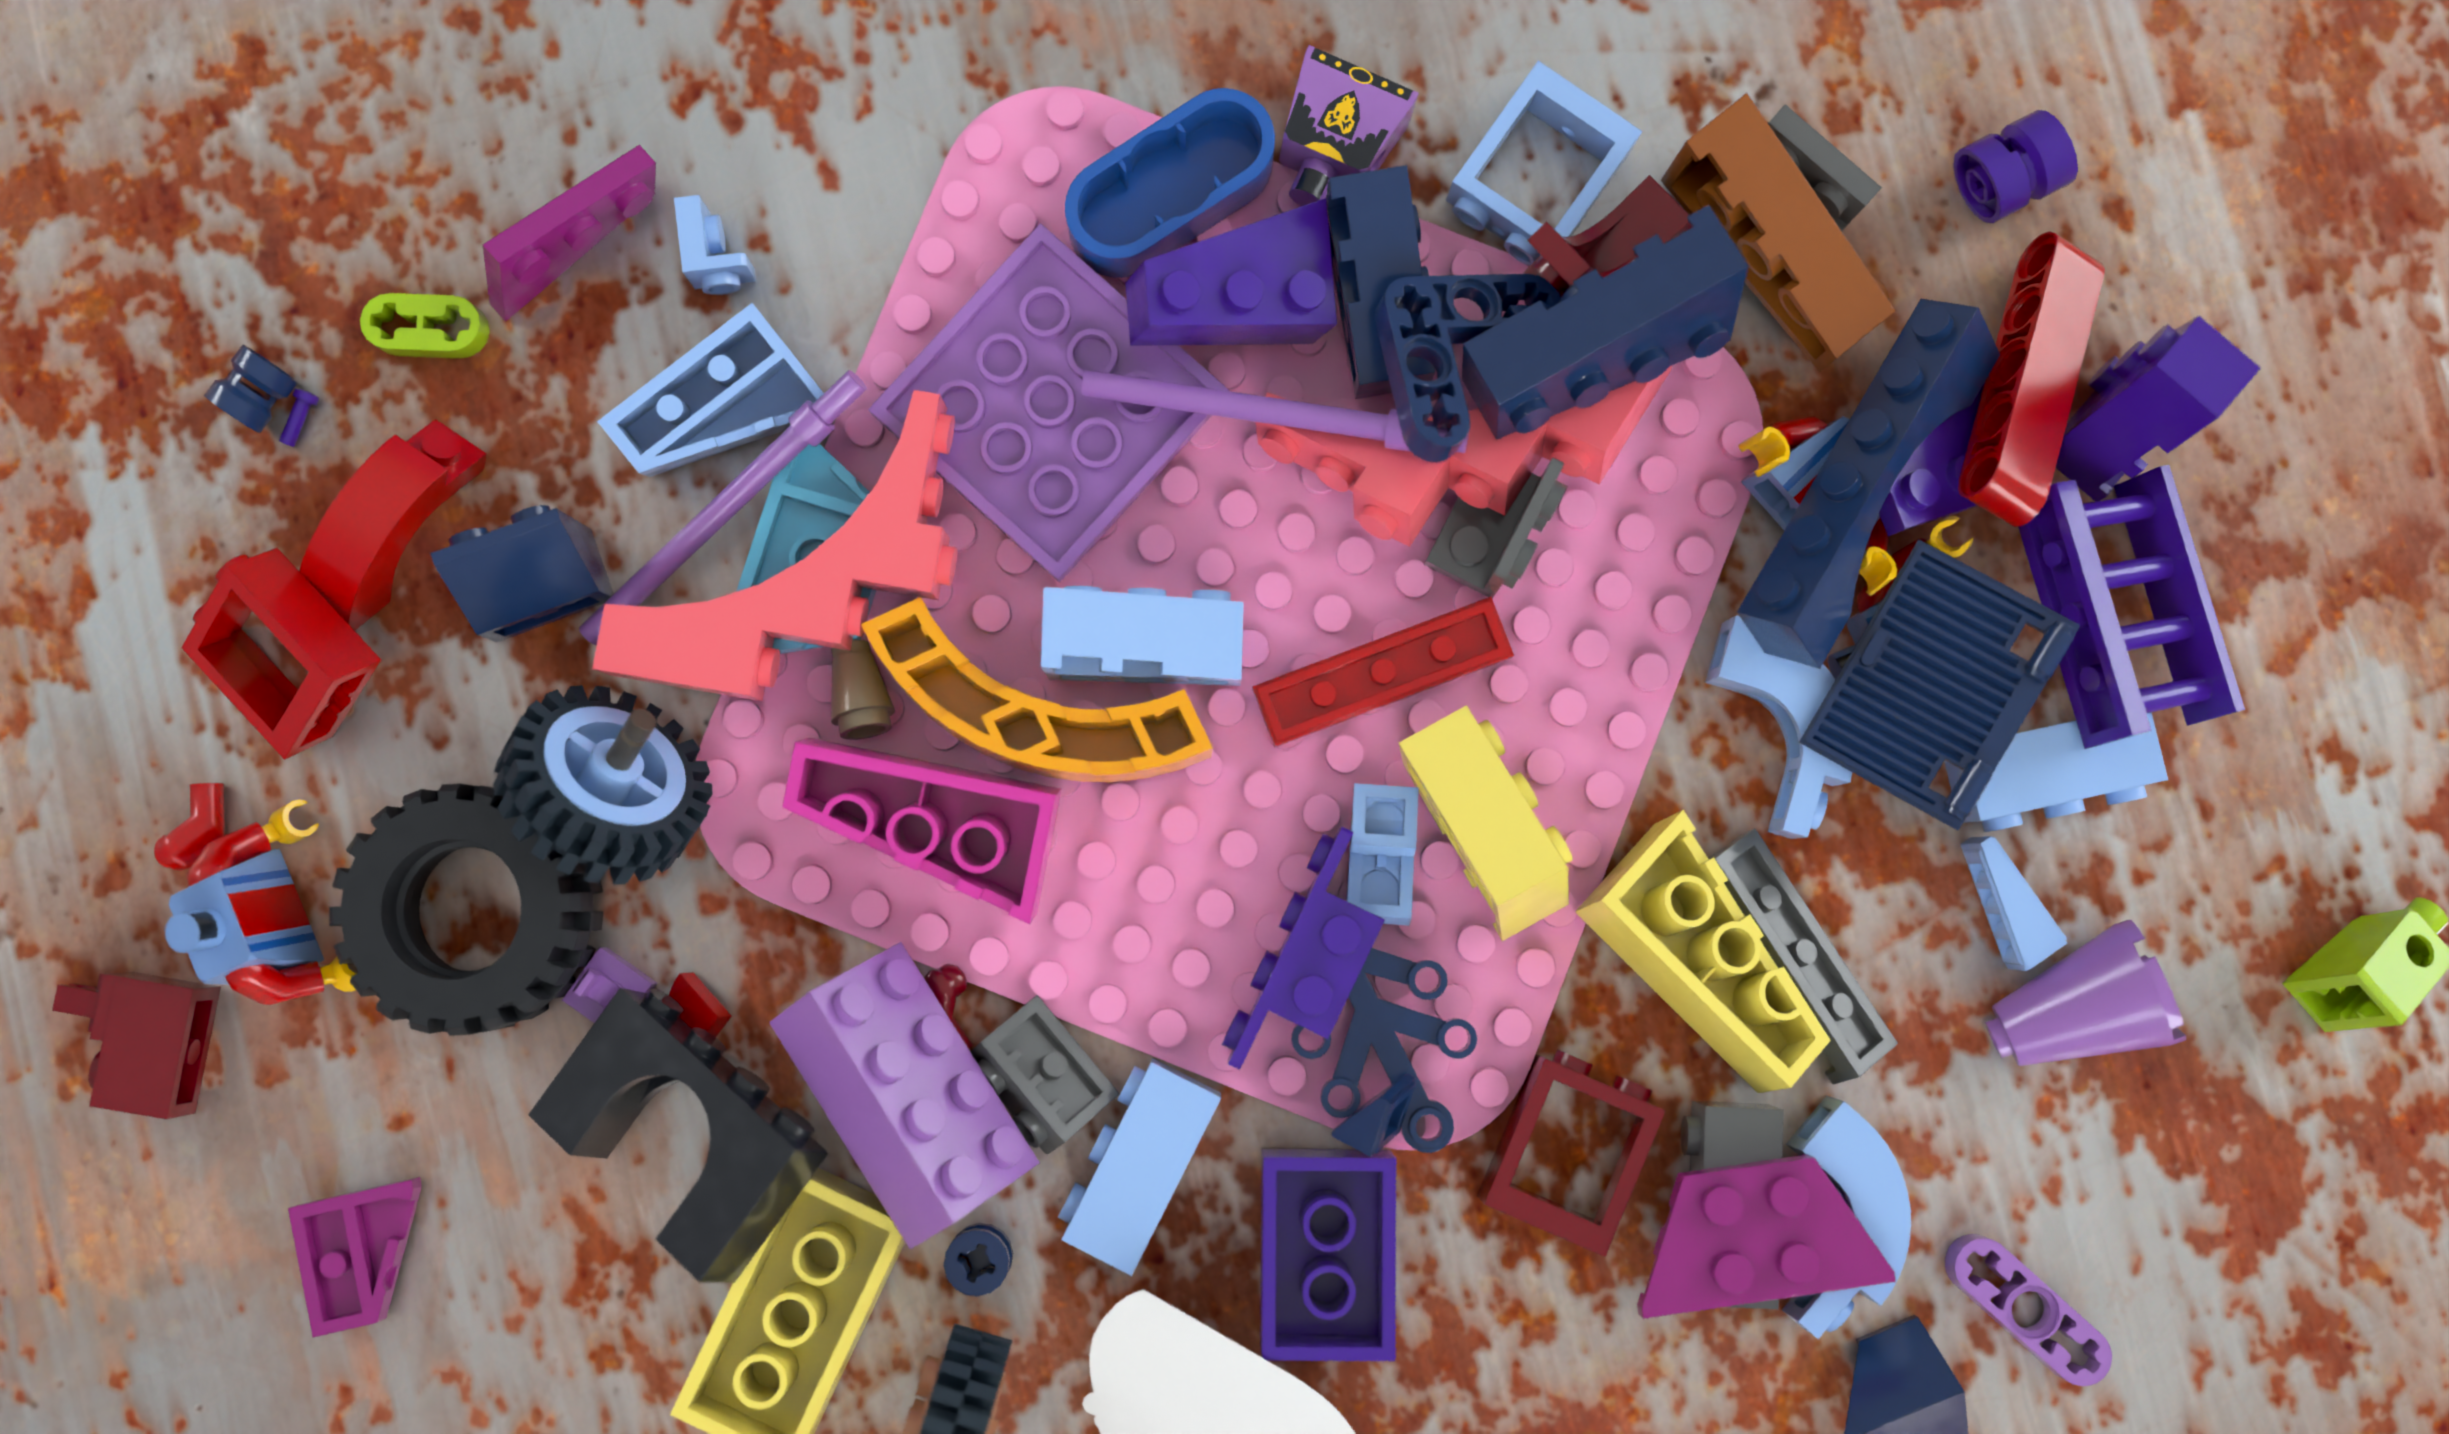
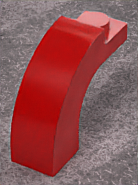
(378, 513)

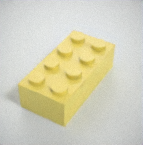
(794, 1315)

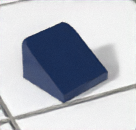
(1378, 1119)

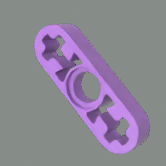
(2073, 1326)

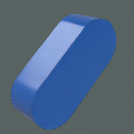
(1170, 181)

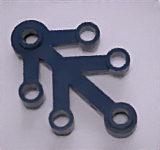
(1375, 1024)

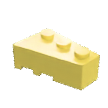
(1489, 820)

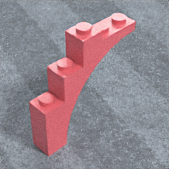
(1400, 491)
(818, 601)

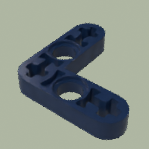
(1432, 339)

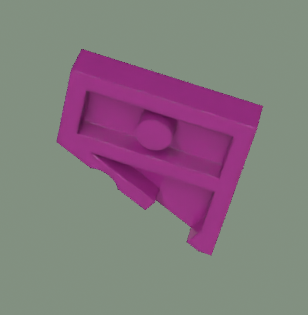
(352, 1253)

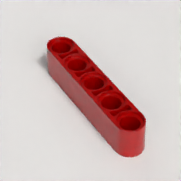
(2033, 381)

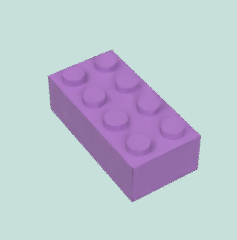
(904, 1094)

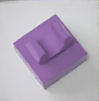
(602, 980)

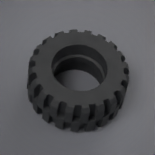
(385, 929)

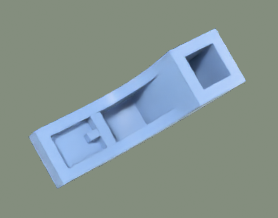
(1793, 697)
(1874, 1190)

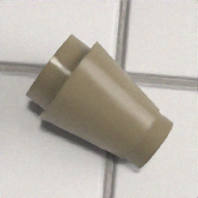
(859, 694)

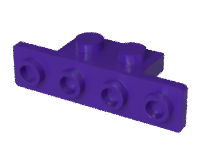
(1317, 960)

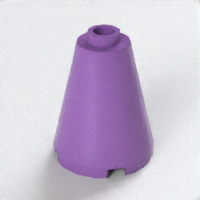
(2089, 1005)

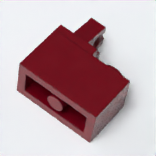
(151, 1039)

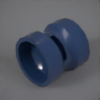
(242, 400)

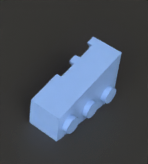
(712, 398)
(1141, 636)

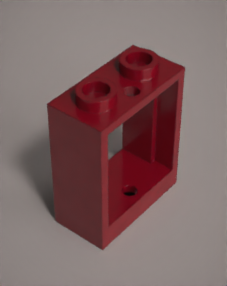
(1546, 1214)

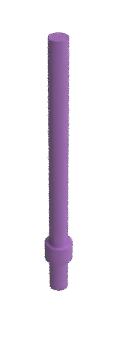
(1250, 407)
(807, 426)

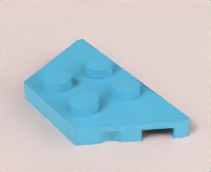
(801, 512)

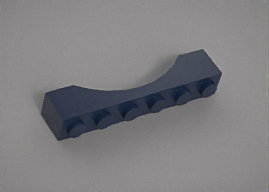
(1814, 568)

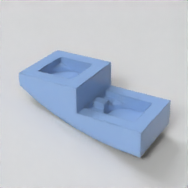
(1383, 851)

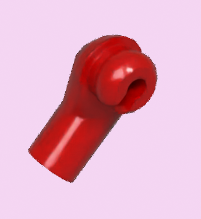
(206, 823)

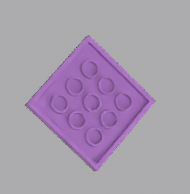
(1025, 438)

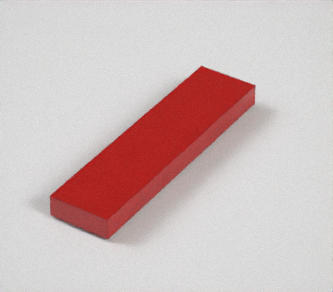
(1382, 671)

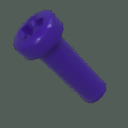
(297, 416)

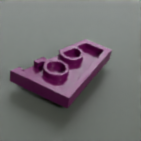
(558, 234)

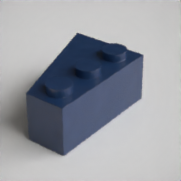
(1372, 244)

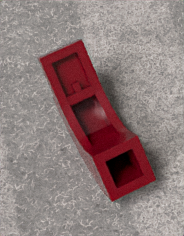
(1611, 240)

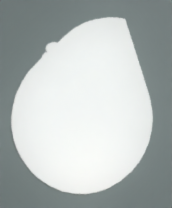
(1177, 1376)

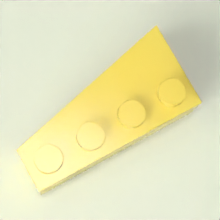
(1703, 957)

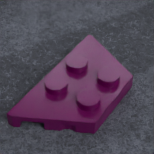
(1757, 1238)

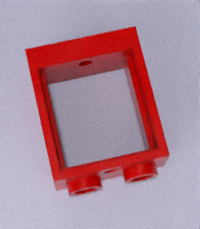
(306, 625)

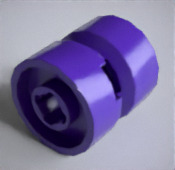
(2018, 165)

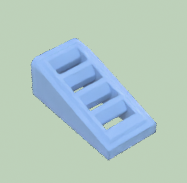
(2015, 914)

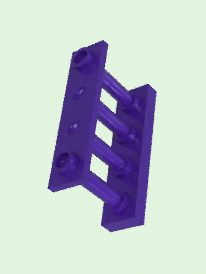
(2077, 587)

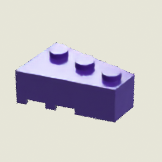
(1239, 287)
(2151, 399)

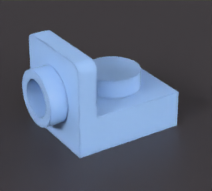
(699, 241)

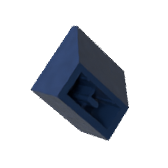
(524, 572)

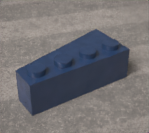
(1609, 329)

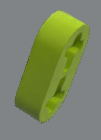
(424, 339)

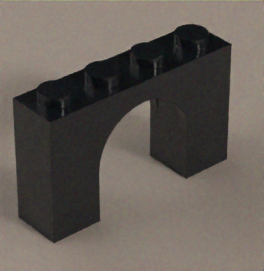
(756, 1150)

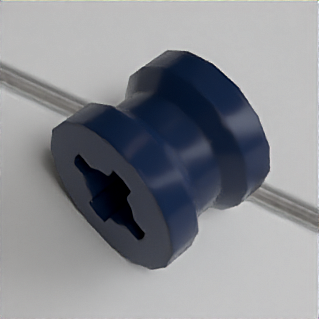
(984, 1247)

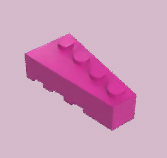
(951, 822)

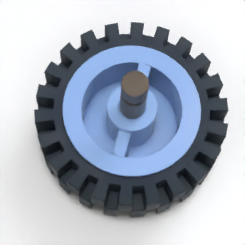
(602, 784)

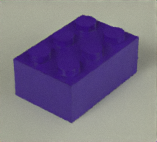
(1328, 1255)

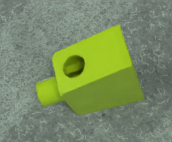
(2374, 969)

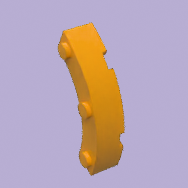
(1027, 730)

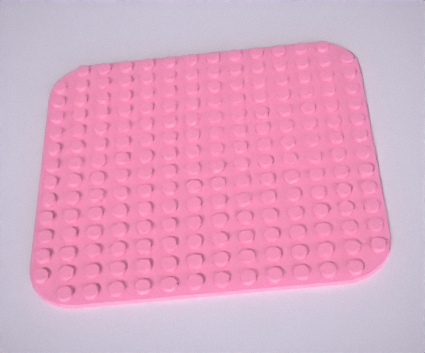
(1180, 878)

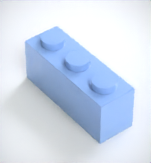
(2056, 773)
(1138, 1165)

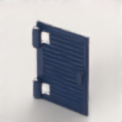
(1938, 683)

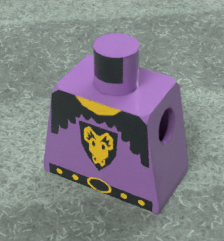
(1340, 123)

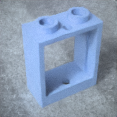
(1571, 114)

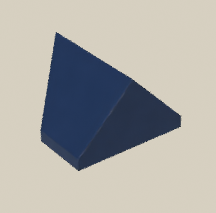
(1904, 1385)

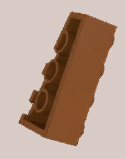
(1792, 244)

